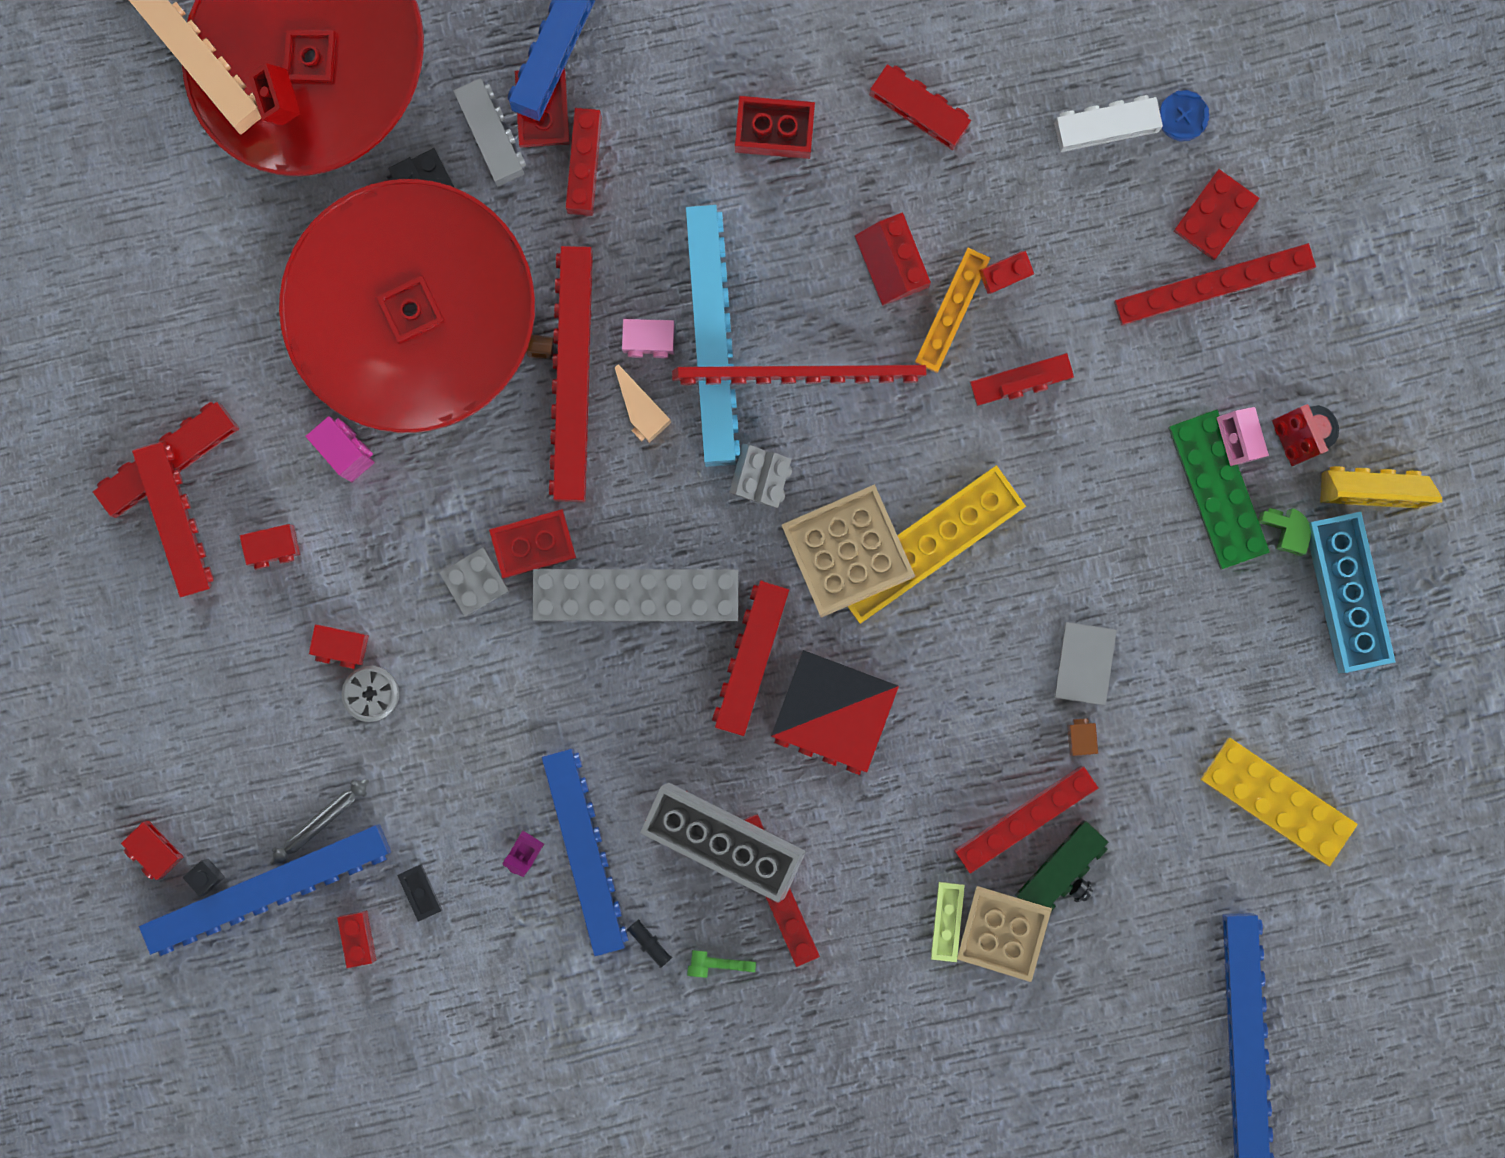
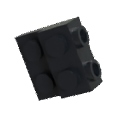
(423, 167)

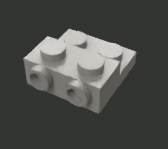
(760, 476)

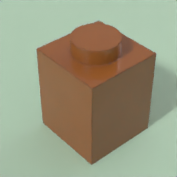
(1082, 737)

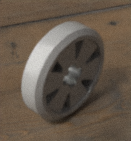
(359, 682)

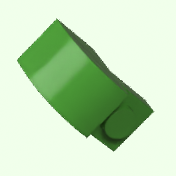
(1294, 529)

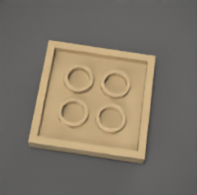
(1004, 933)

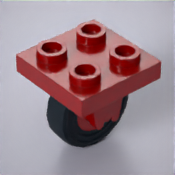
(1306, 432)

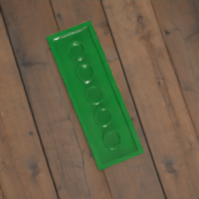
(1218, 491)

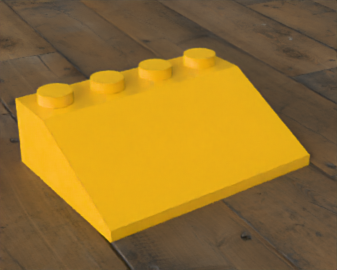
(1378, 489)

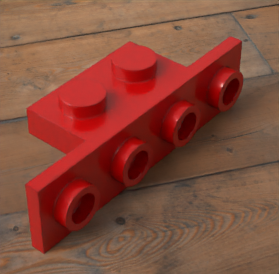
(1022, 379)

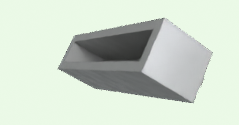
(489, 132)

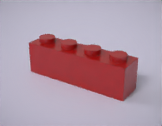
(920, 106)
(583, 161)

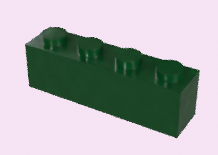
(1064, 866)

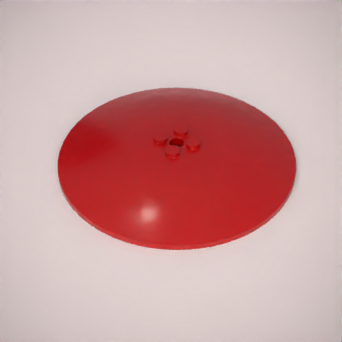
(346, 96)
(397, 248)

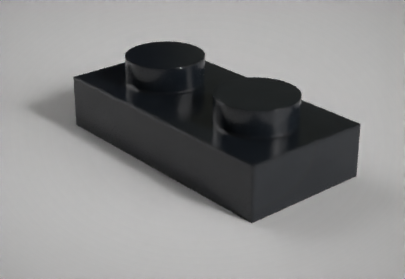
(419, 892)

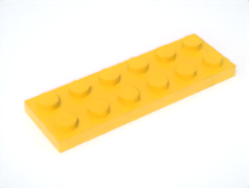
(1279, 802)

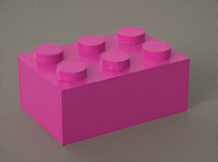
(340, 448)

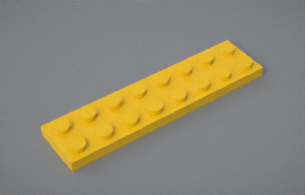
(948, 532)

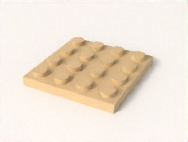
(848, 551)

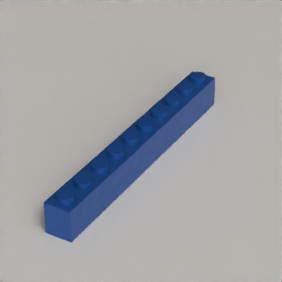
(270, 887)
(1247, 1035)

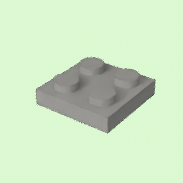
(474, 582)

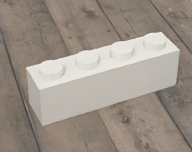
(1108, 124)

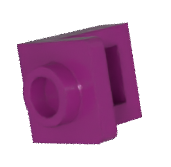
(523, 854)

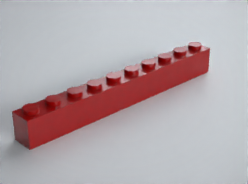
(572, 374)

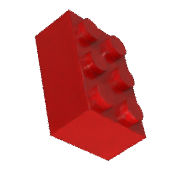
(774, 127)

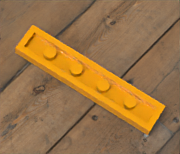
(952, 310)

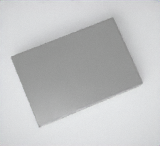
(1085, 663)

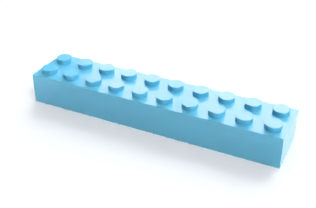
(710, 332)

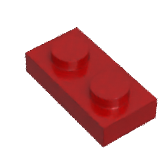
(1006, 272)

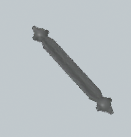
(319, 821)

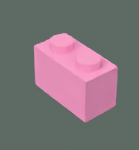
(648, 337)
(1242, 436)

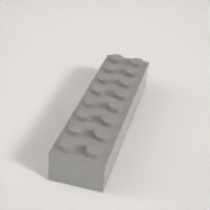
(635, 595)

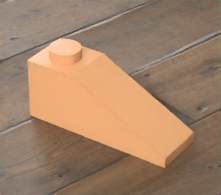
(642, 411)

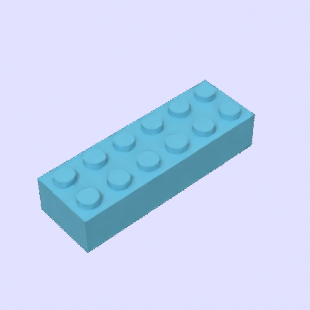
(1350, 593)

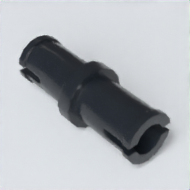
(649, 943)

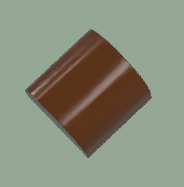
(541, 347)

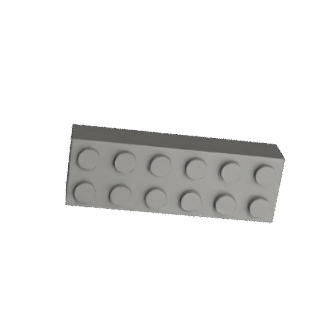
(723, 842)

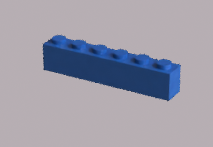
(548, 56)

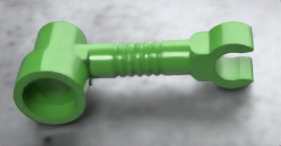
(701, 963)

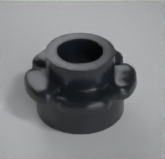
(1081, 890)

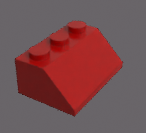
(892, 259)

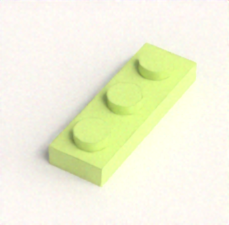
(947, 921)

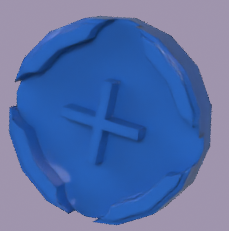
(1184, 115)

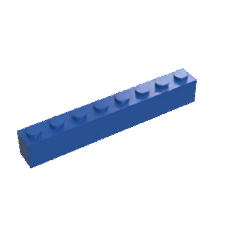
(584, 852)

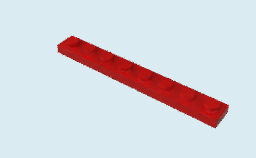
(1215, 284)

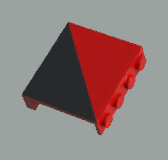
(834, 712)

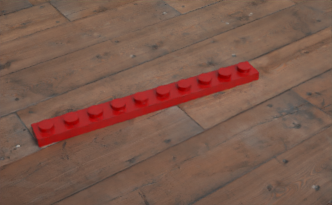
(789, 374)

